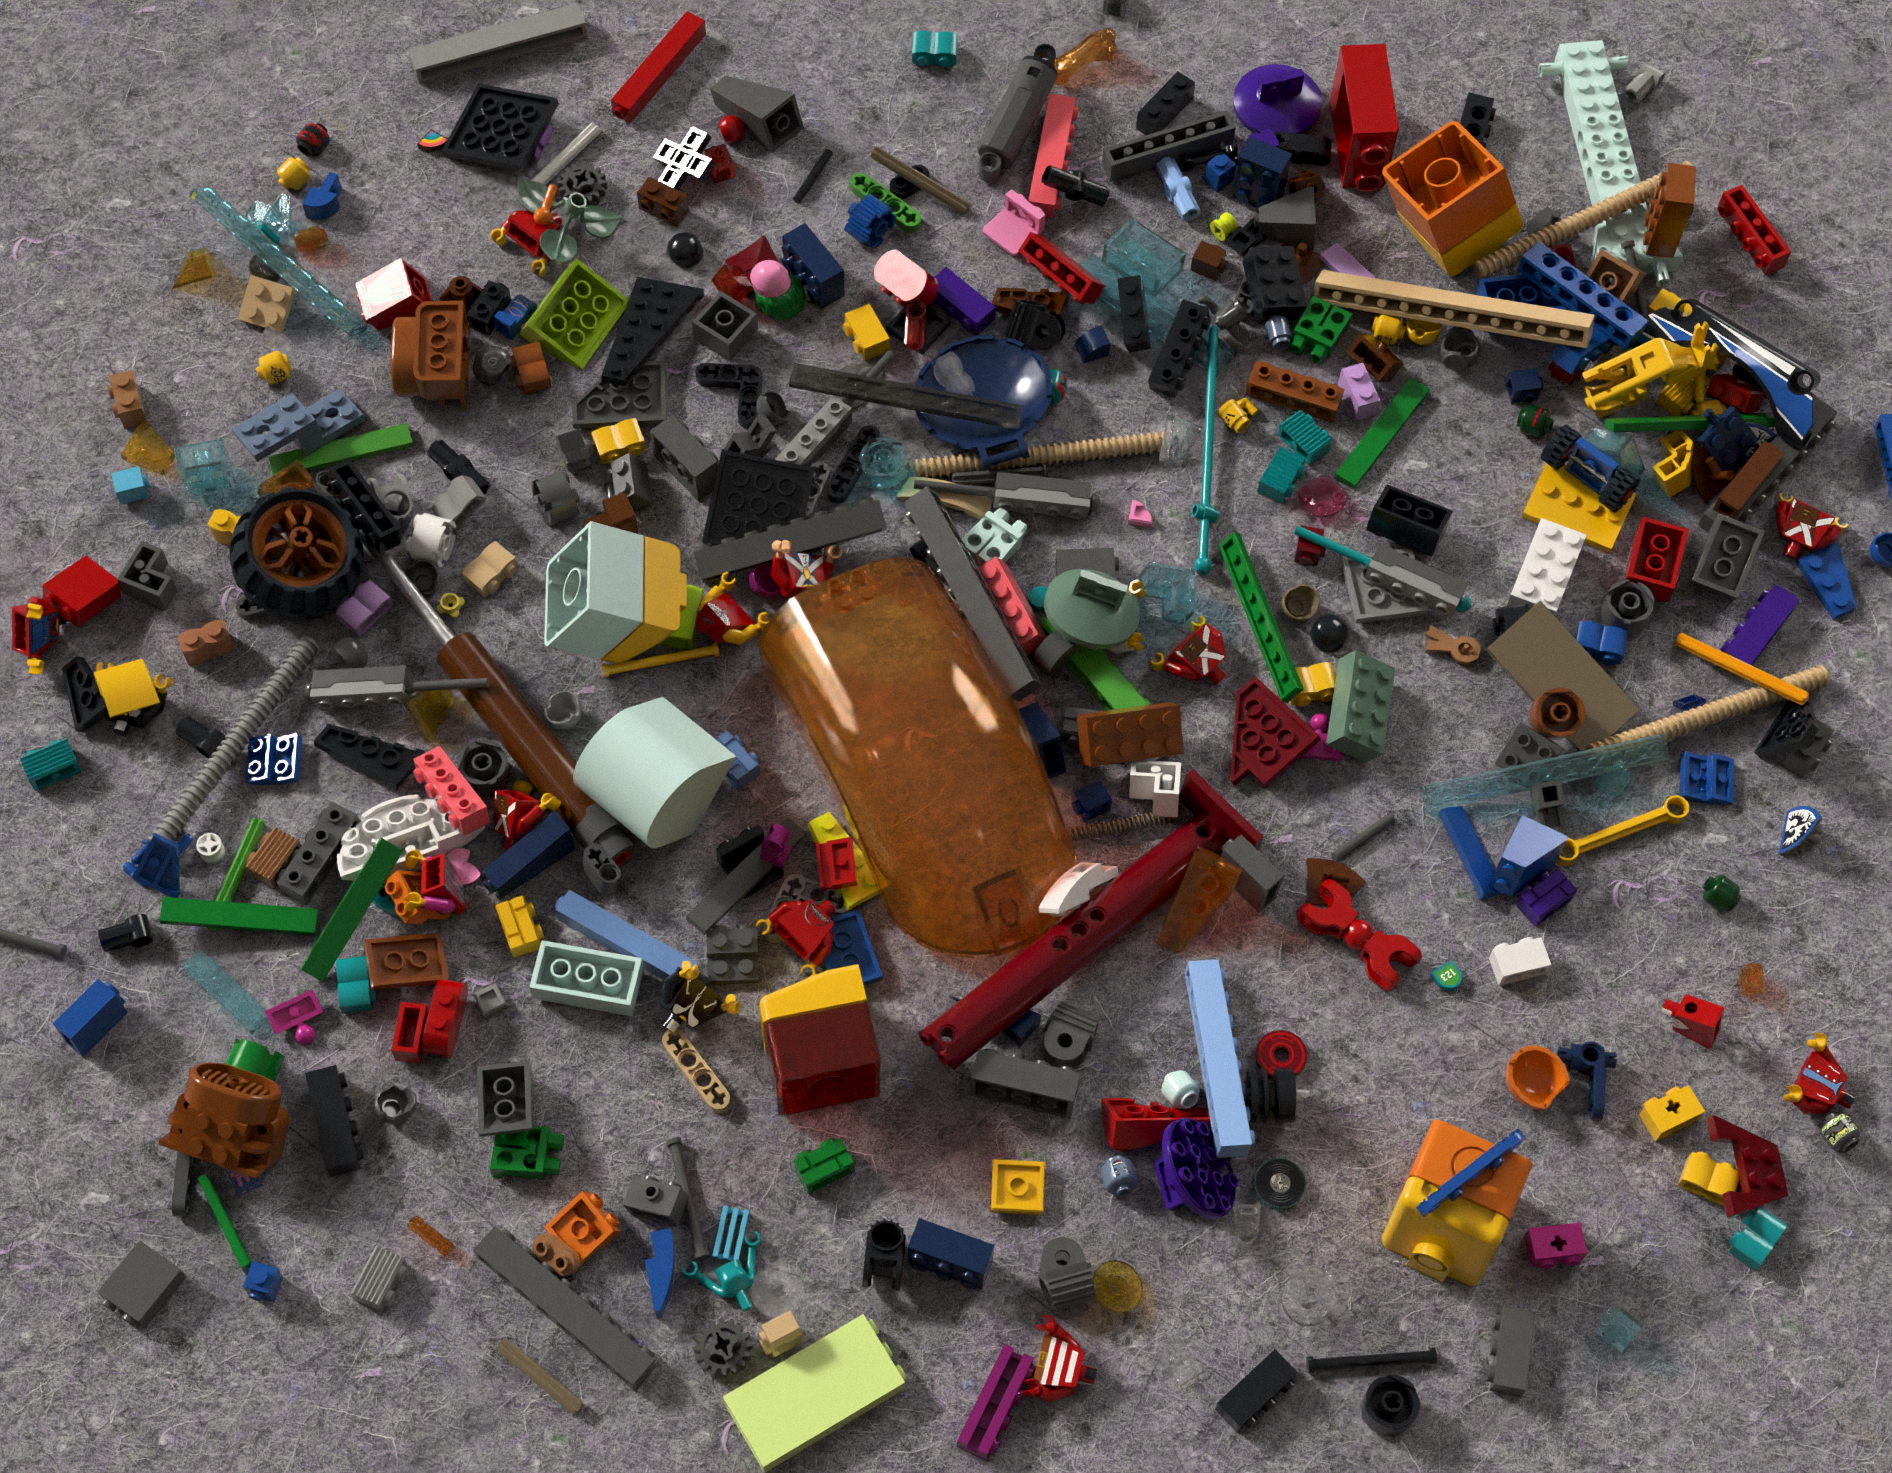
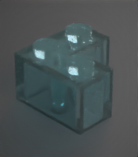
(1619, 447)
(1174, 587)

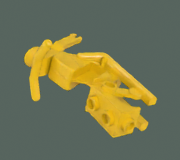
(1647, 363)

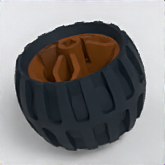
(275, 571)

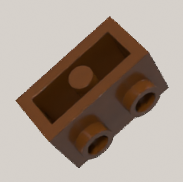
(663, 201)

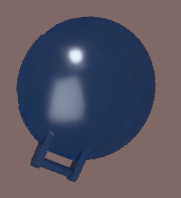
(1002, 373)

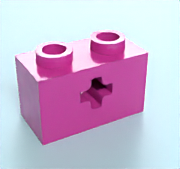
(1565, 1236)

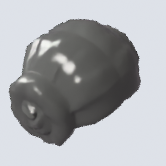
(1459, 348)
(491, 364)

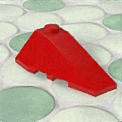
(1139, 1125)

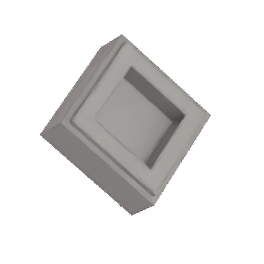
(490, 1000)

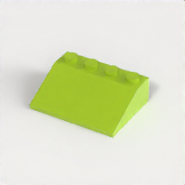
(575, 315)

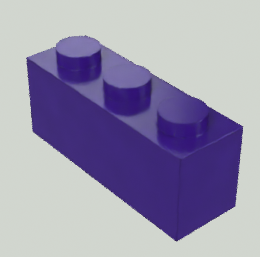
(963, 302)

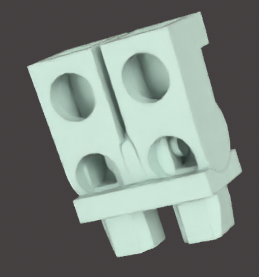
(994, 537)

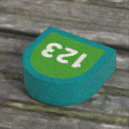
(1447, 976)

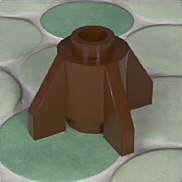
(461, 290)

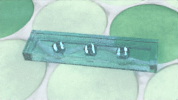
(225, 991)

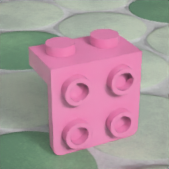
(1014, 223)

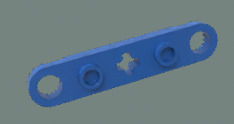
(1454, 1187)

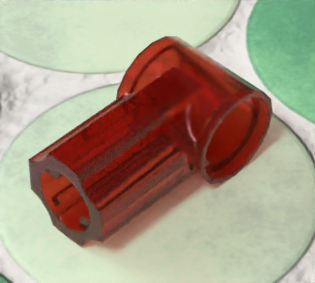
(915, 326)

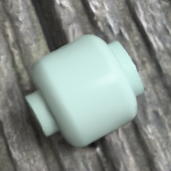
(1180, 1089)

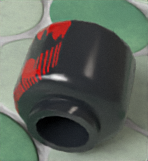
(312, 139)

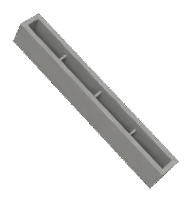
(498, 43)

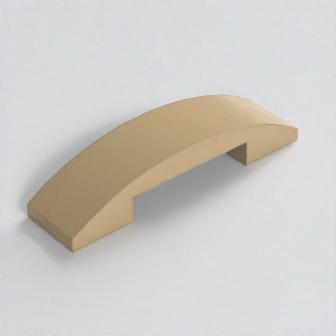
(972, 505)

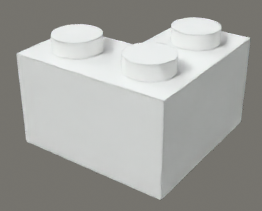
(1156, 782)

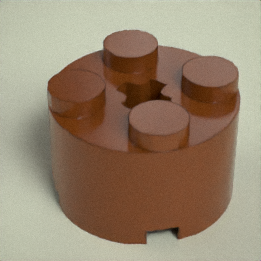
(1564, 702)

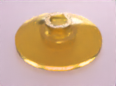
(1126, 1282)

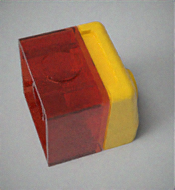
(820, 1042)

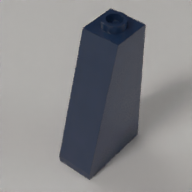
(529, 856)

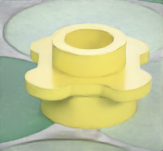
(450, 598)

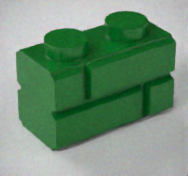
(823, 1164)

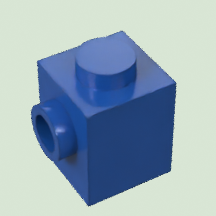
(262, 1282)

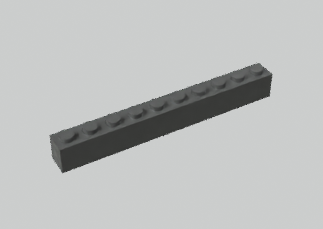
(972, 593)

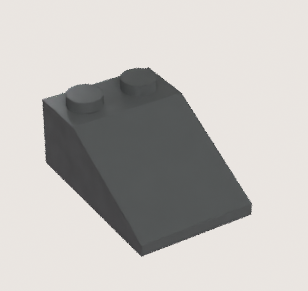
(505, 1098)

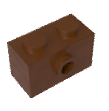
(1376, 357)

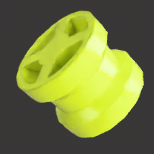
(1224, 226)

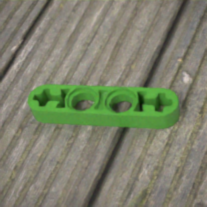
(889, 199)

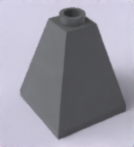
(1289, 218)

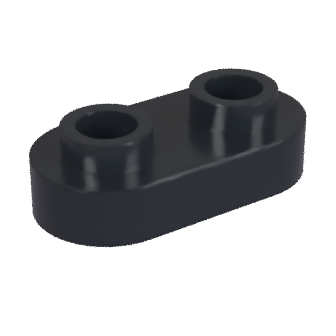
(908, 188)

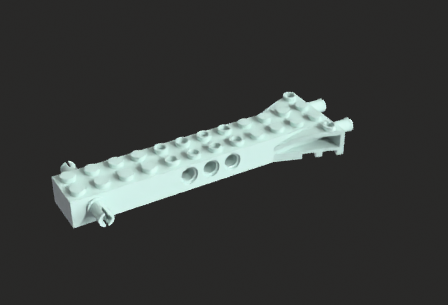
(1605, 148)

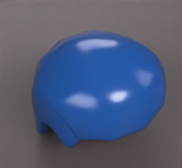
(1882, 550)

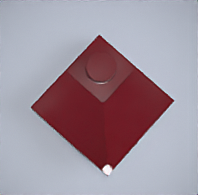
(751, 256)

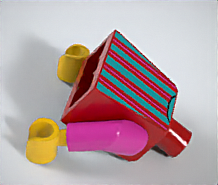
(439, 885)

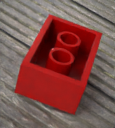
(1656, 556)

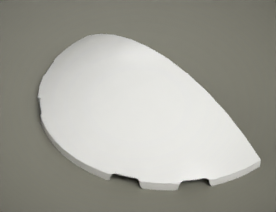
(406, 823)

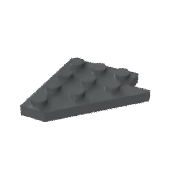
(610, 403)

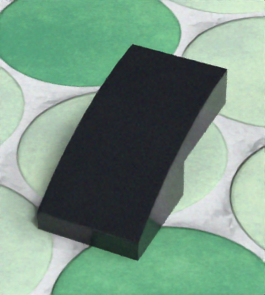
(1245, 237)

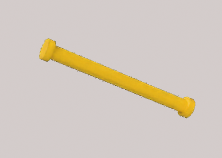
(660, 660)

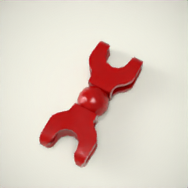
(1376, 948)

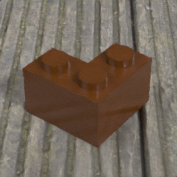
(617, 514)

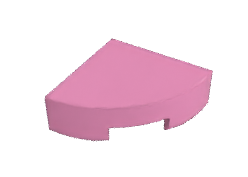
(1139, 515)

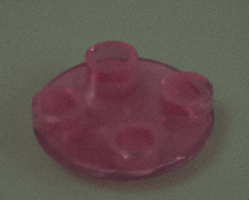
(1322, 497)

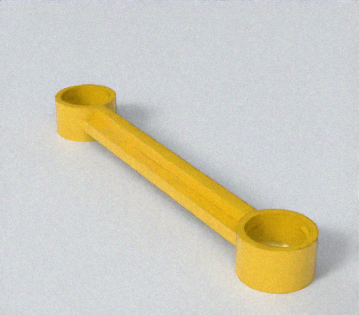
(1625, 829)

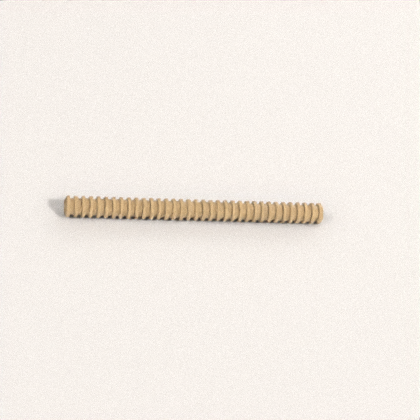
(1568, 227)
(1046, 454)
(1719, 710)

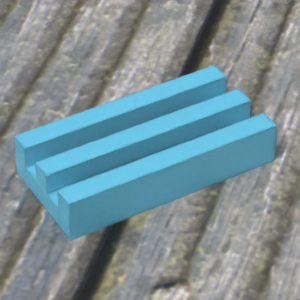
(735, 1213)

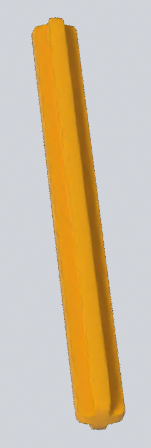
(1742, 669)

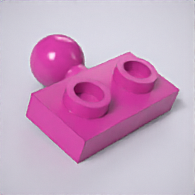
(1321, 751)
(294, 1013)

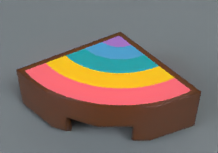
(432, 141)

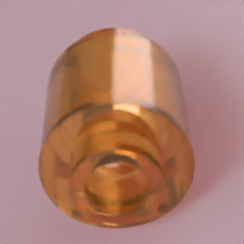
(310, 239)

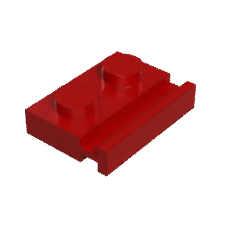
(836, 864)

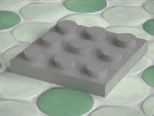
(1374, 601)

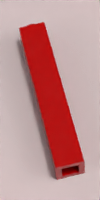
(658, 67)

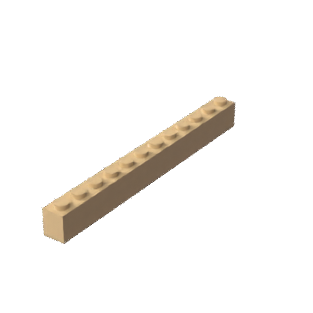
(1455, 308)

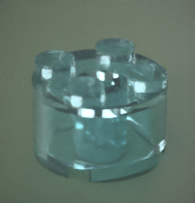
(885, 464)

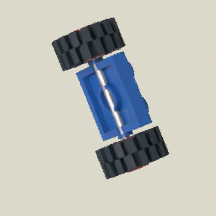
(1591, 467)

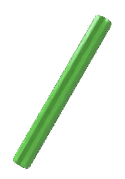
(239, 863)

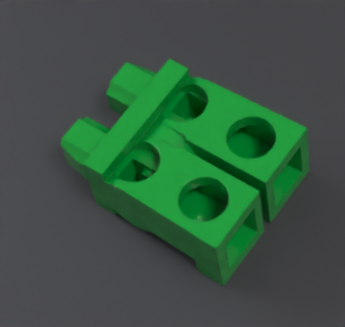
(1320, 330)
(526, 1154)

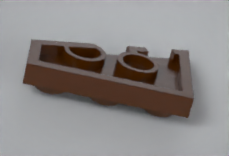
(1005, 298)

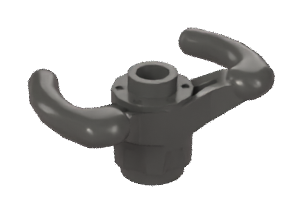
(1227, 318)

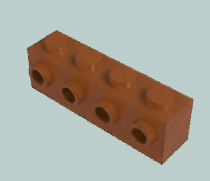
(1294, 391)

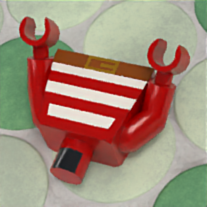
(1058, 1365)

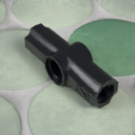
(1075, 185)
(455, 465)

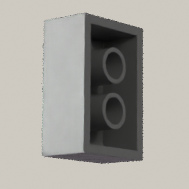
(685, 456)

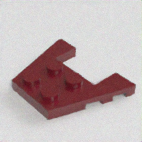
(1757, 1167)

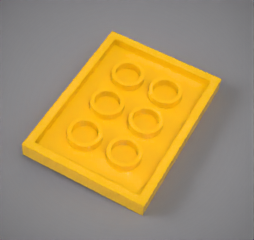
(1572, 504)

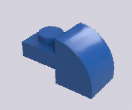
(324, 201)

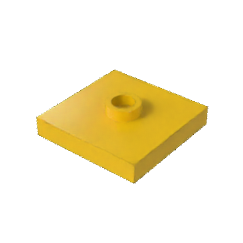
(1018, 1187)

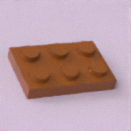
(405, 960)

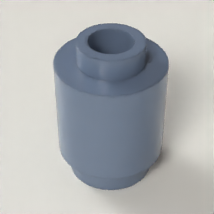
(1278, 332)

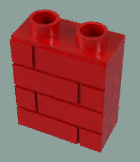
(1363, 115)

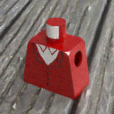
(1695, 1019)

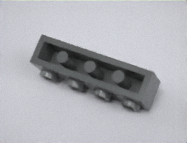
(317, 854)

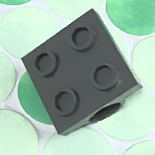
(1526, 747)

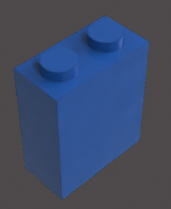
(91, 1017)

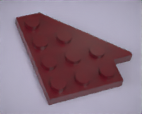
(1266, 735)

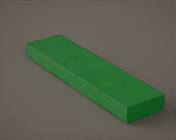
(225, 1222)

